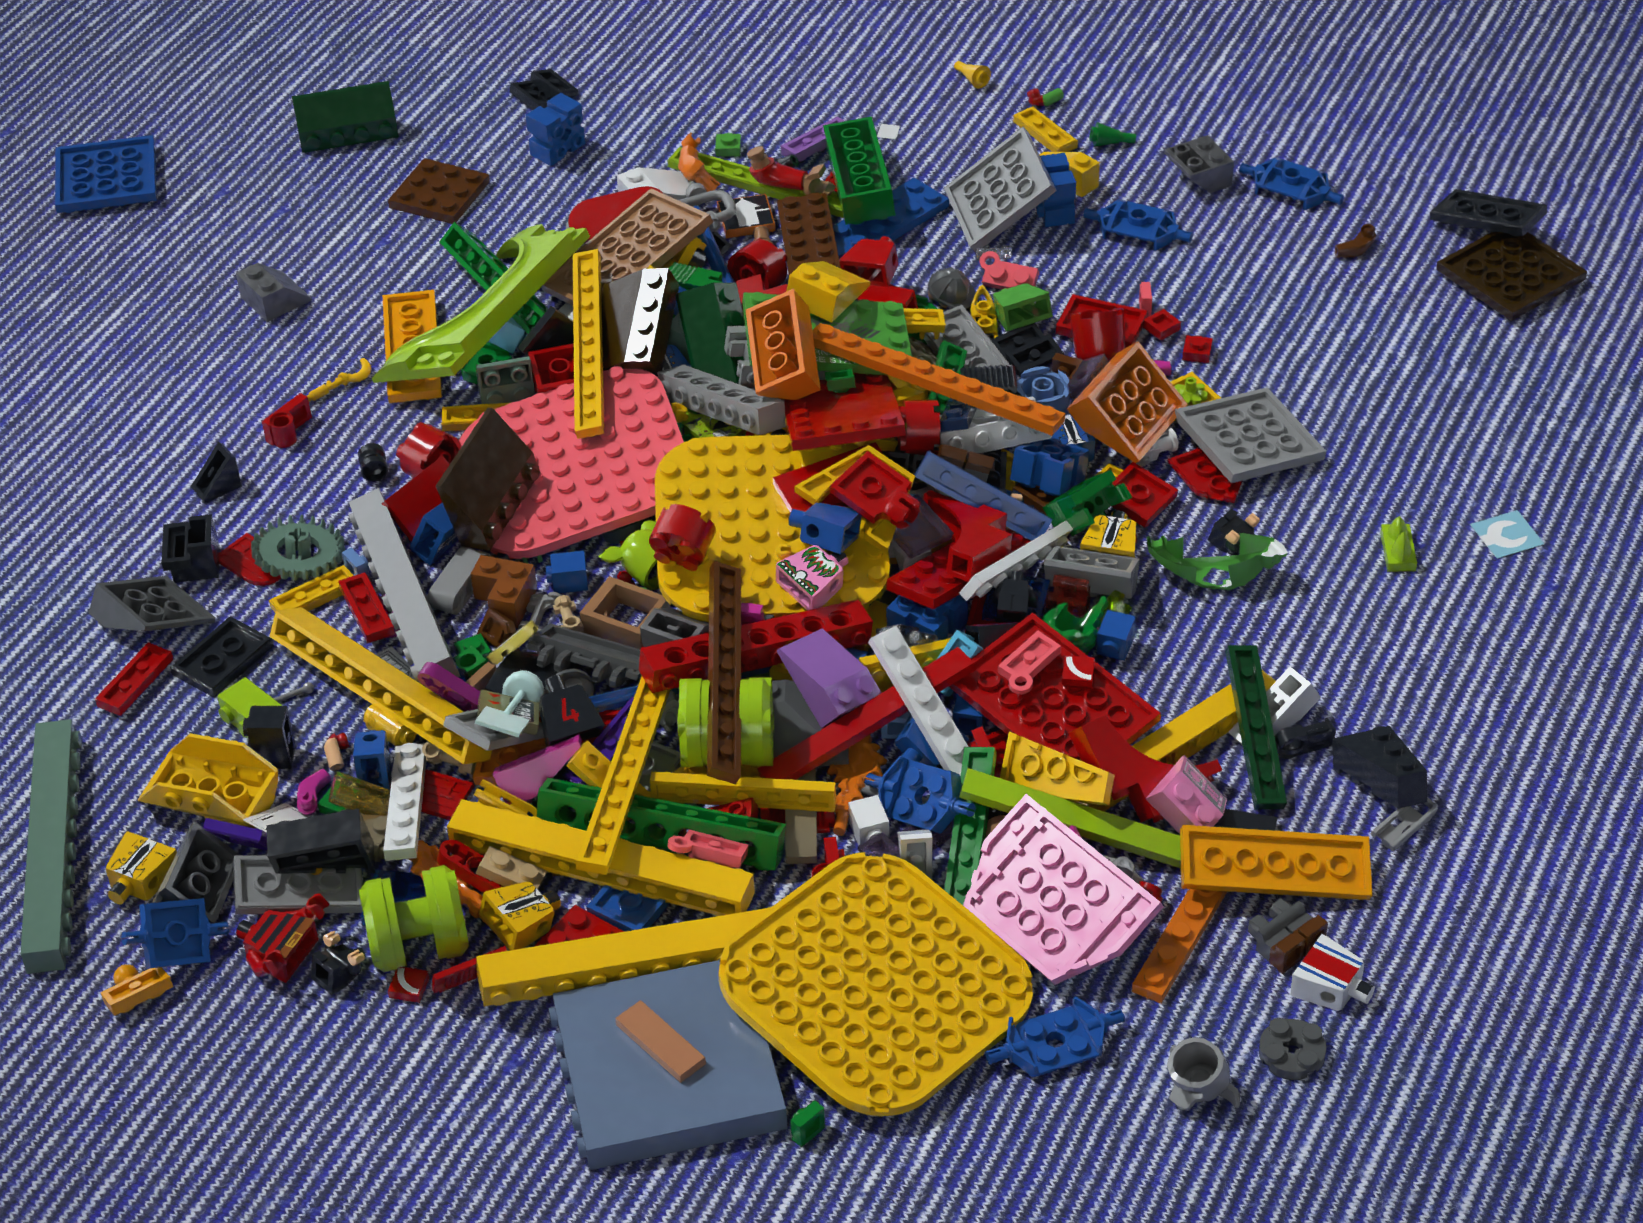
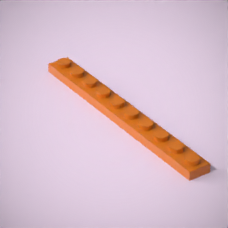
(938, 379)

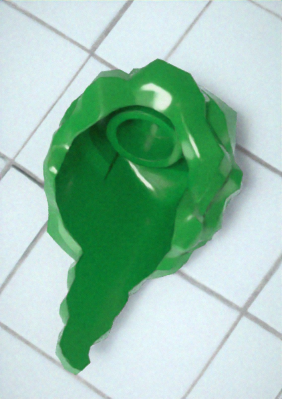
(1079, 631)

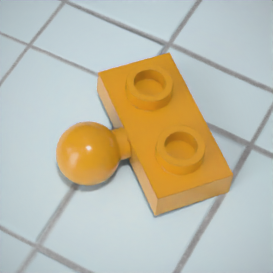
(134, 988)

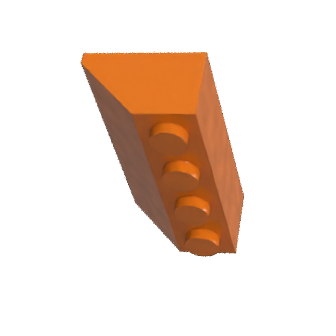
(782, 347)

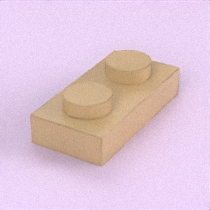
(508, 869)

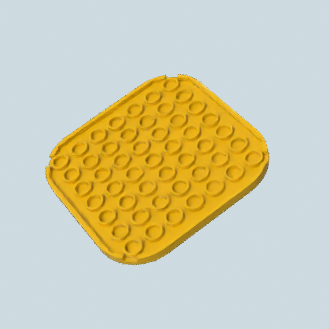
(734, 488)
(875, 983)

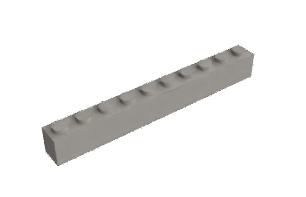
(400, 584)

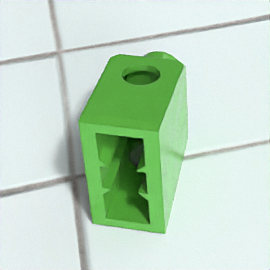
(1017, 308)

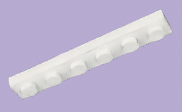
(1021, 558)
(920, 698)
(405, 802)

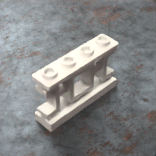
(991, 433)

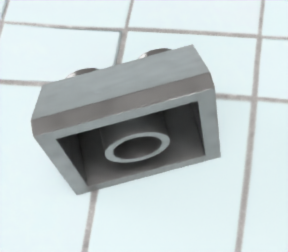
(269, 291)

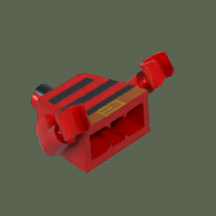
(281, 939)

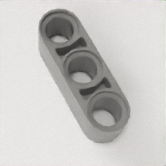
(454, 584)

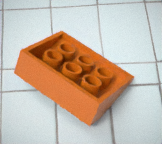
(1128, 403)

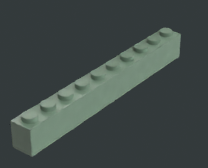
(51, 847)

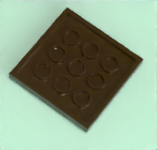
(1511, 272)

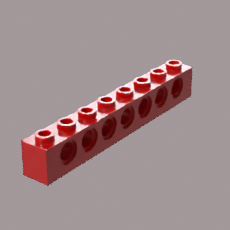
(687, 658)

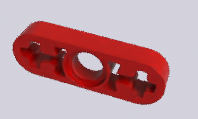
(461, 854)

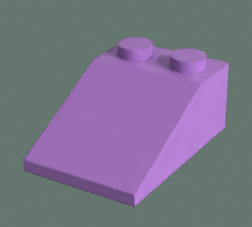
(828, 676)

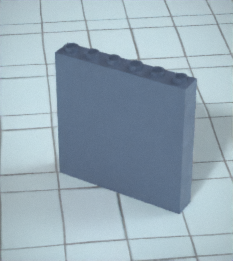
(631, 1103)

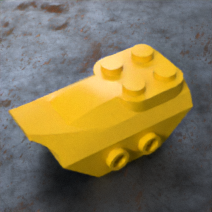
(213, 780)

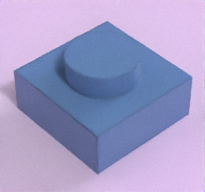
(354, 562)

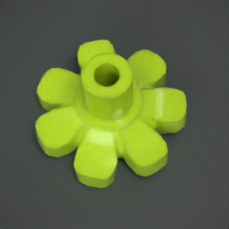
(1192, 392)

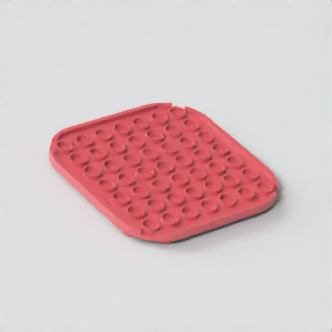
(588, 481)

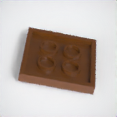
(439, 191)

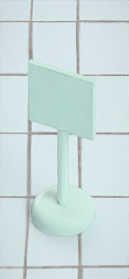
(520, 686)

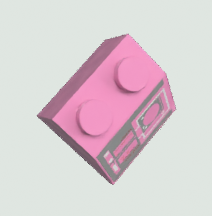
(1187, 797)

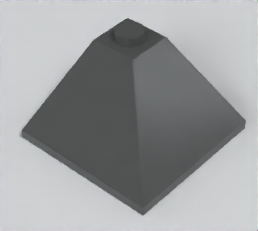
(146, 605)
(795, 721)

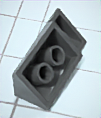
(200, 871)

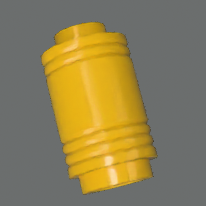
(379, 720)

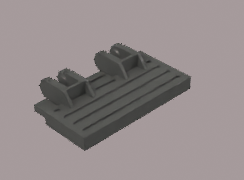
(565, 645)

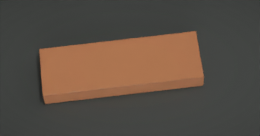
(660, 1041)

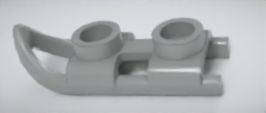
(1411, 821)

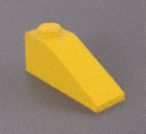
(1084, 171)

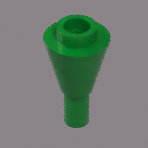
(1106, 135)

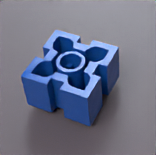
(555, 129)
(1060, 206)
(1049, 465)
(937, 621)

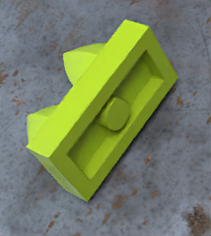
(1398, 546)

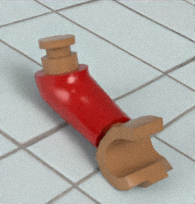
(774, 174)

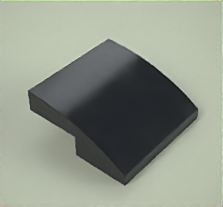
(541, 88)
(1026, 347)

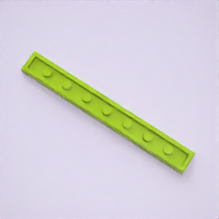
(739, 176)
(1089, 821)

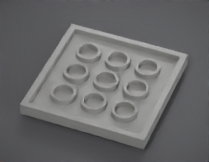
(999, 189)
(1249, 435)

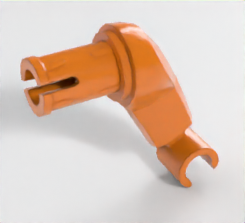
(692, 167)

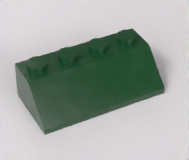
(345, 116)
(704, 320)

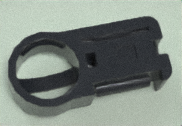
(1304, 739)

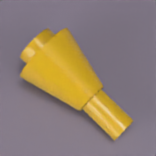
(976, 74)

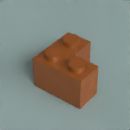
(504, 585)

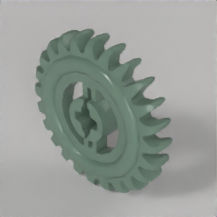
(297, 538)

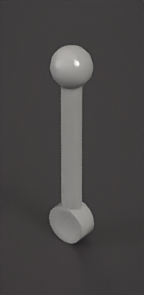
(307, 688)

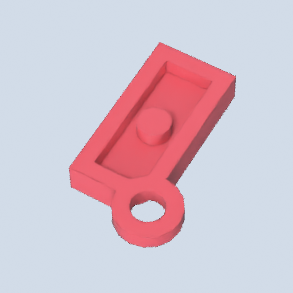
(1006, 274)
(1028, 661)
(710, 848)

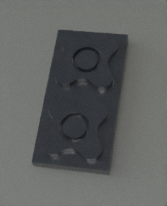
(1488, 212)

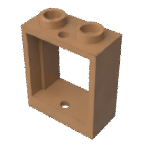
(604, 601)

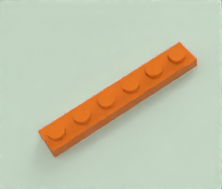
(1176, 943)

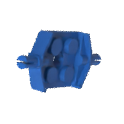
(1306, 185)
(1153, 225)
(902, 793)
(1076, 1026)

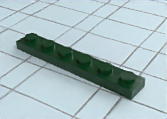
(1255, 727)

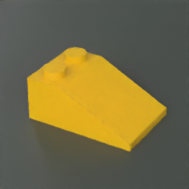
(826, 288)

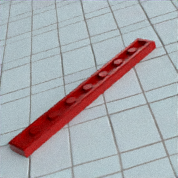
(862, 721)

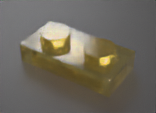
(356, 794)

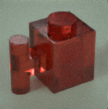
(1071, 591)

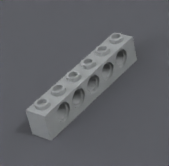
(723, 400)

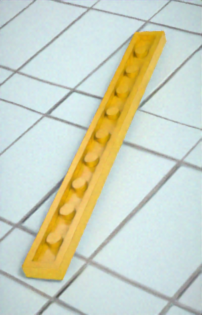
(588, 344)
(621, 780)

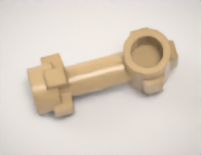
(564, 606)
(435, 755)

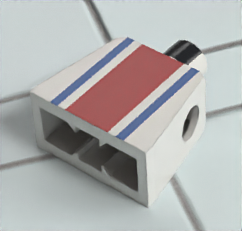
(1330, 976)

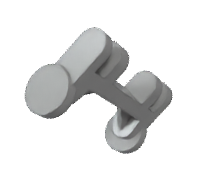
(537, 606)

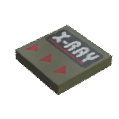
(525, 709)

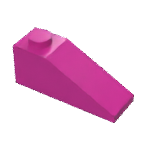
(528, 773)

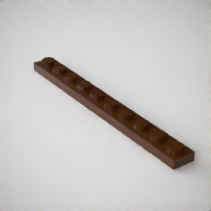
(724, 673)

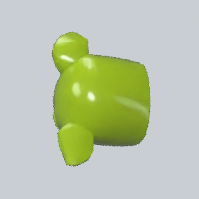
(636, 555)

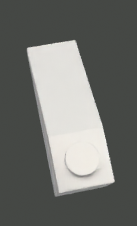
(1287, 701)

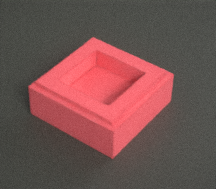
(1145, 297)

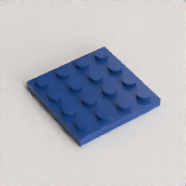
(105, 174)

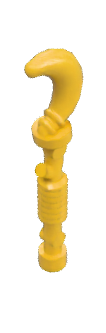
(343, 378)

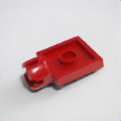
(877, 492)

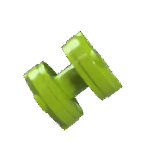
(756, 721)
(435, 914)

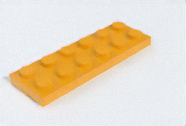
(404, 319)
(1275, 862)

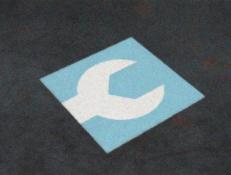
(1507, 534)

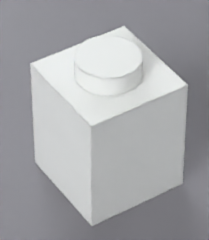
(867, 819)

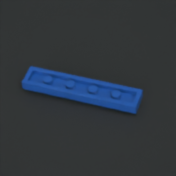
(977, 492)

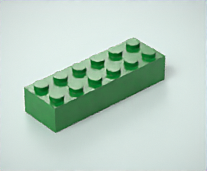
(859, 171)

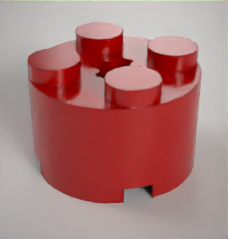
(759, 258)
(921, 427)
(424, 447)
(681, 536)

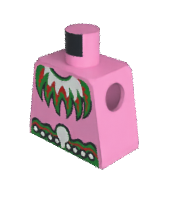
(811, 576)

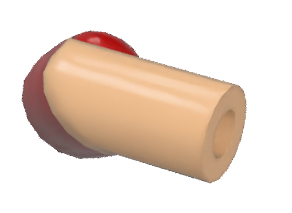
(332, 750)

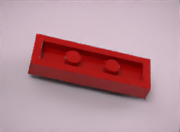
(366, 607)
(134, 679)

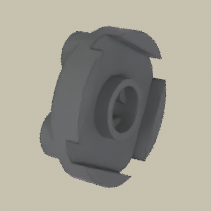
(1296, 1033)

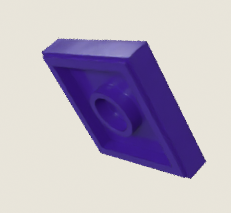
(237, 833)

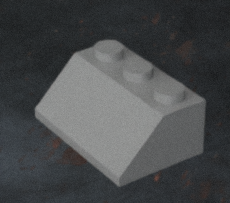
(1103, 570)

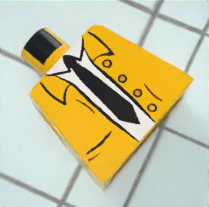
(1111, 535)
(138, 867)
(519, 913)

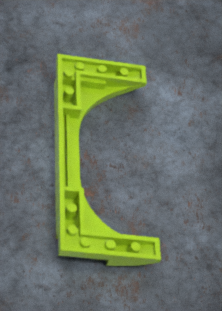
(452, 344)

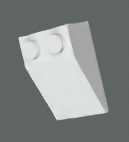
(668, 181)

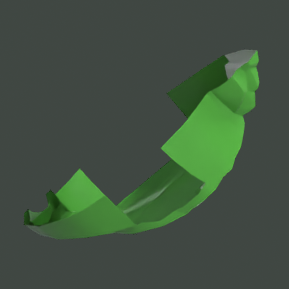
(1254, 554)

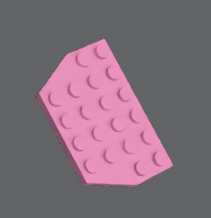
(1055, 895)

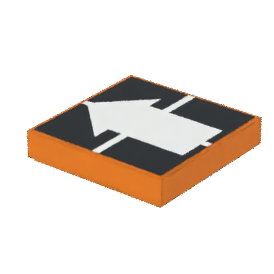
(749, 214)

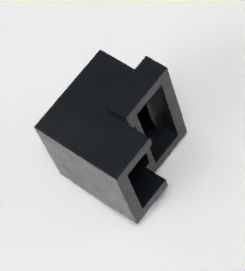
(191, 549)

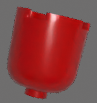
(1098, 333)

